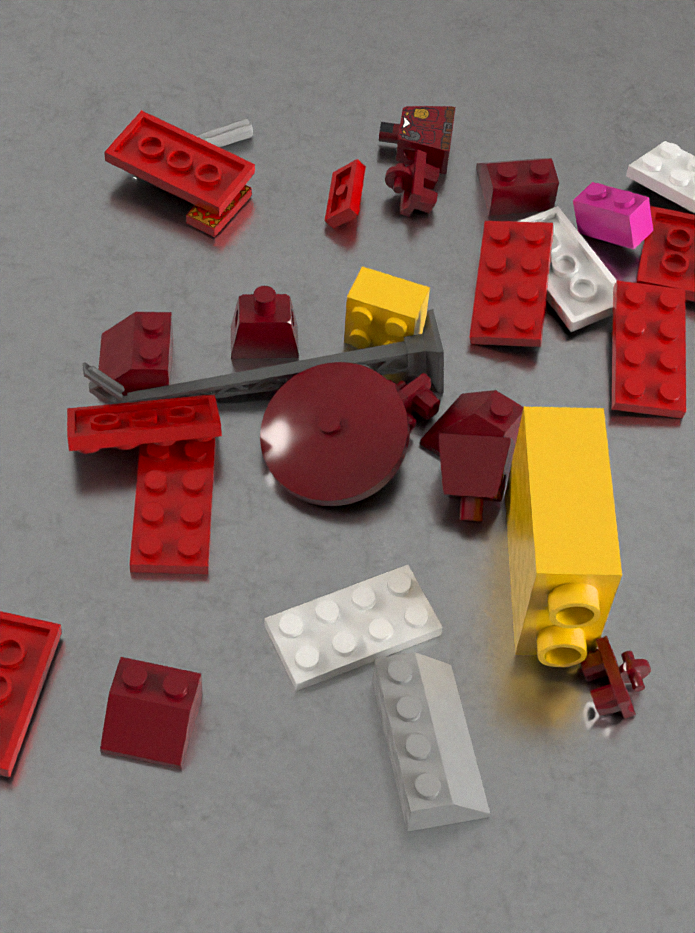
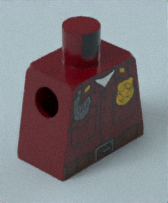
(424, 130)

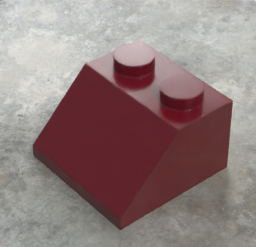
(518, 185)
(139, 351)
(151, 712)

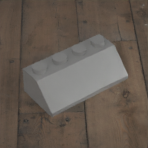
(428, 741)

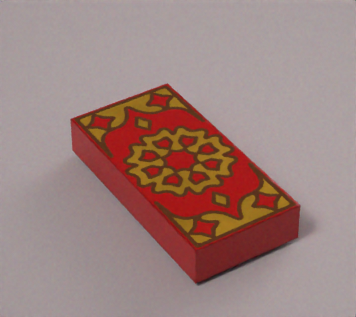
(212, 223)

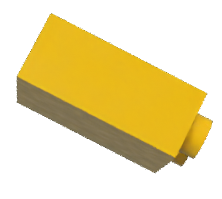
(561, 534)

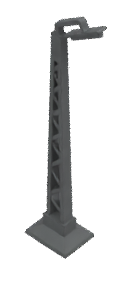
(414, 355)

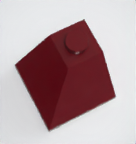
(476, 414)

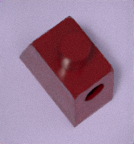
(264, 326)
(475, 470)

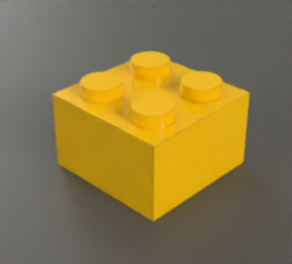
(383, 309)

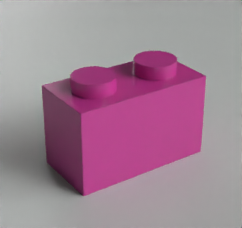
(613, 215)

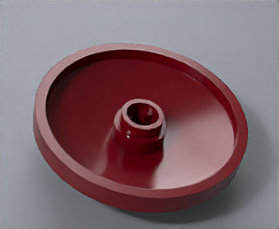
(335, 434)

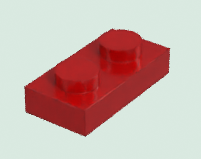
(345, 194)

